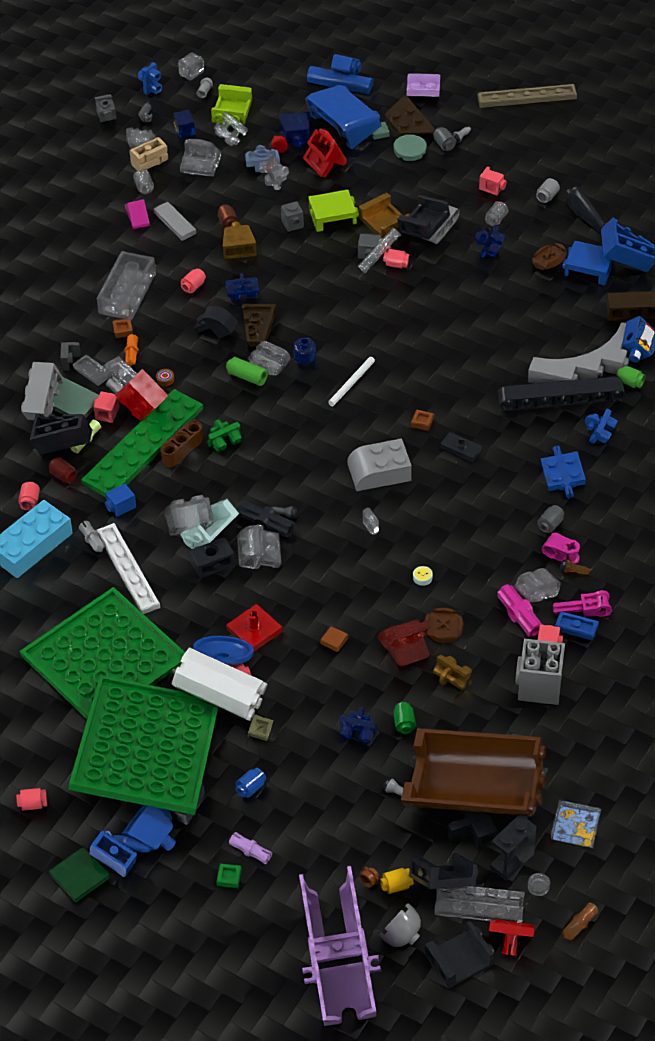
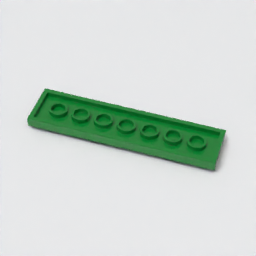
(142, 443)

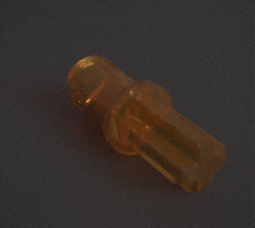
(580, 921)

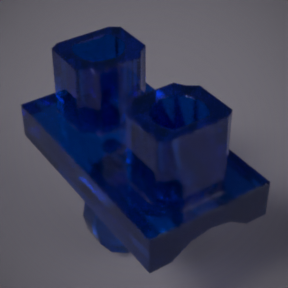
(483, 238)
(242, 286)
(365, 727)

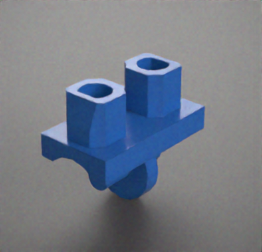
(150, 79)
(597, 424)

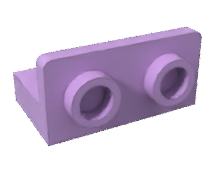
(423, 85)

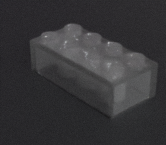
(126, 285)
(187, 515)

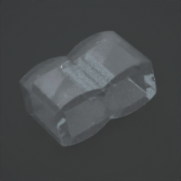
(537, 585)

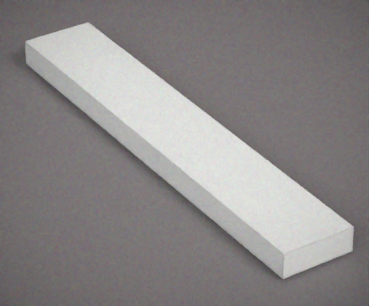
(128, 569)

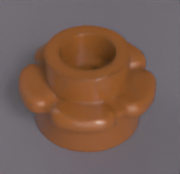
(369, 877)

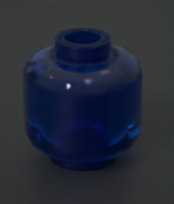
(304, 350)

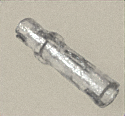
(380, 248)

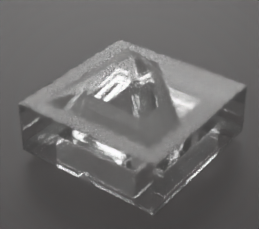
(370, 521)

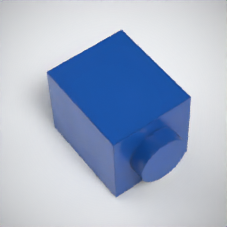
(120, 500)

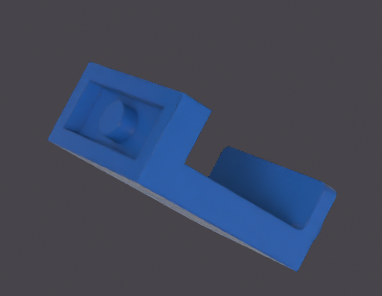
(588, 260)

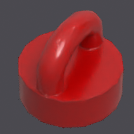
(279, 143)

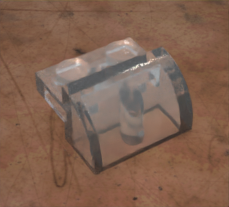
(258, 547)

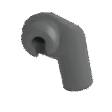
(143, 113)

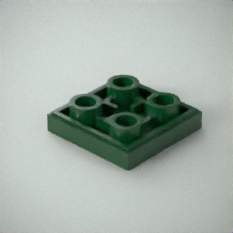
(79, 874)

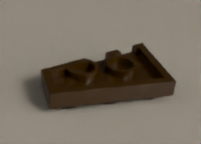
(258, 322)

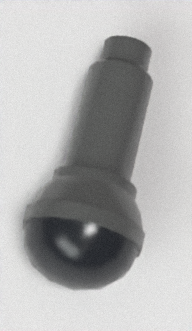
(289, 512)

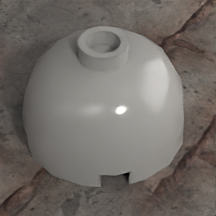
(403, 928)

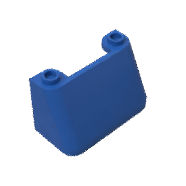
(344, 113)

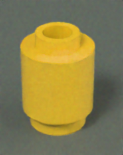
(396, 880)

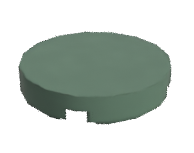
(410, 147)

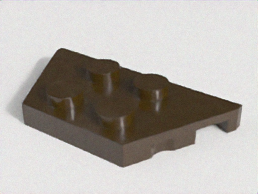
(407, 119)

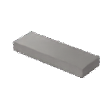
(175, 221)

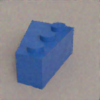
(627, 248)

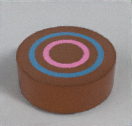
(165, 377)

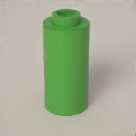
(247, 371)

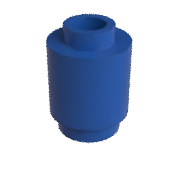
(250, 782)

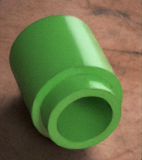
(631, 376)

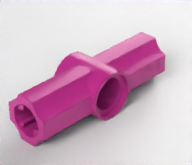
(519, 610)

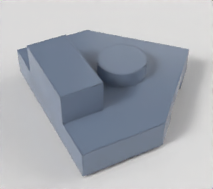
(260, 154)

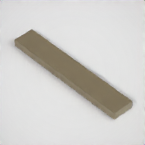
(527, 95)

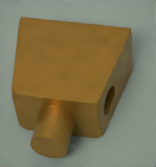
(238, 241)

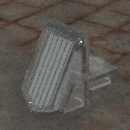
(200, 157)

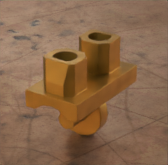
(450, 672)

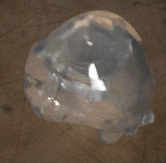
(137, 137)

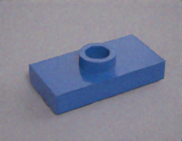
(577, 625)

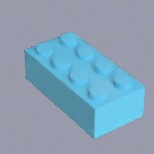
(33, 537)

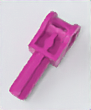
(589, 604)

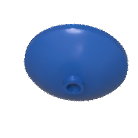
(225, 649)

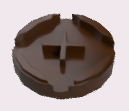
(549, 256)
(444, 625)

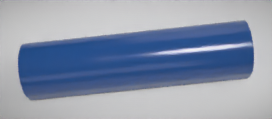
(333, 78)

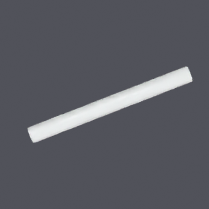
(352, 380)

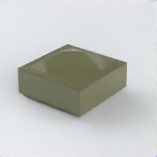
(260, 727)

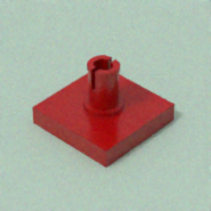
(254, 627)
(511, 931)

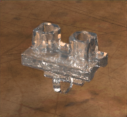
(276, 172)

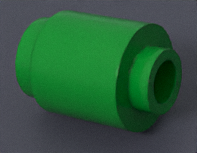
(404, 718)

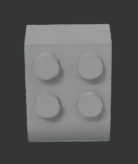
(379, 465)

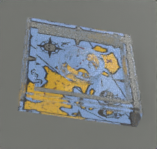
(575, 824)

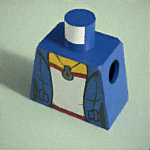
(639, 339)

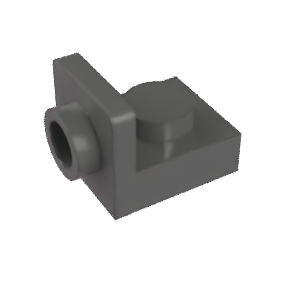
(68, 351)

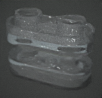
(231, 137)
(269, 357)

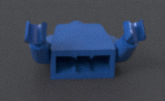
(147, 830)

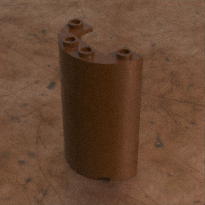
(476, 772)

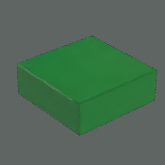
(229, 875)

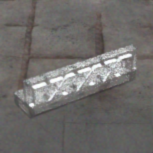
(478, 905)

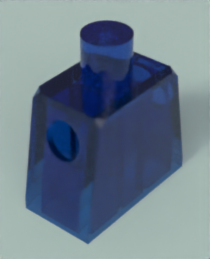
(295, 127)

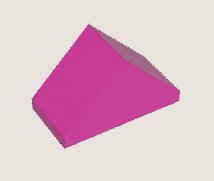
(137, 214)

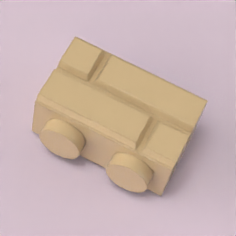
(149, 154)

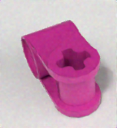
(560, 548)

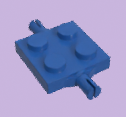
(563, 471)

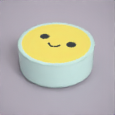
(422, 575)

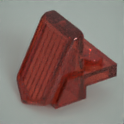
(406, 642)

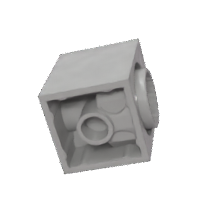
(540, 671)

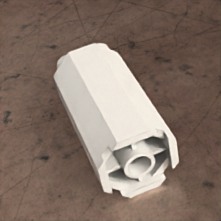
(219, 684)

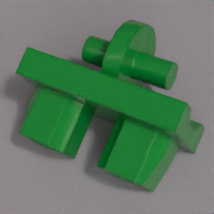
(222, 432)

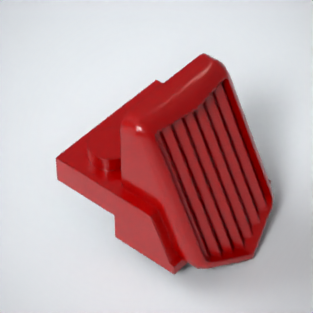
(323, 152)

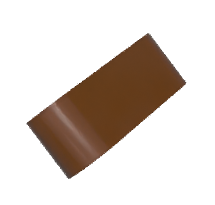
(181, 443)

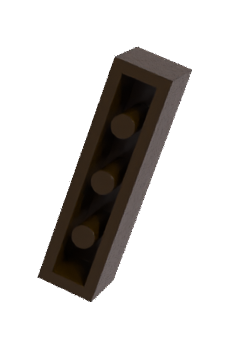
(630, 305)

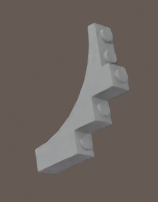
(588, 366)

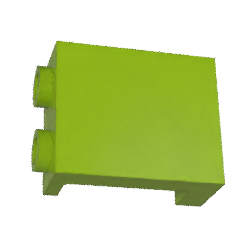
(233, 100)
(332, 207)

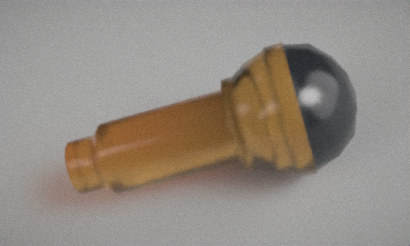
(567, 566)

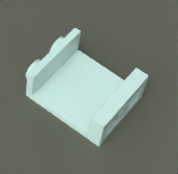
(223, 514)

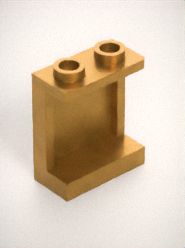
(380, 215)

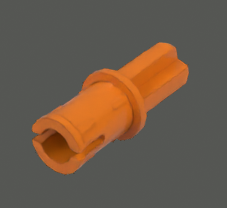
(131, 350)

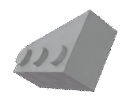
(41, 390)

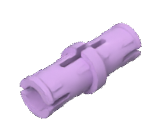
(250, 848)

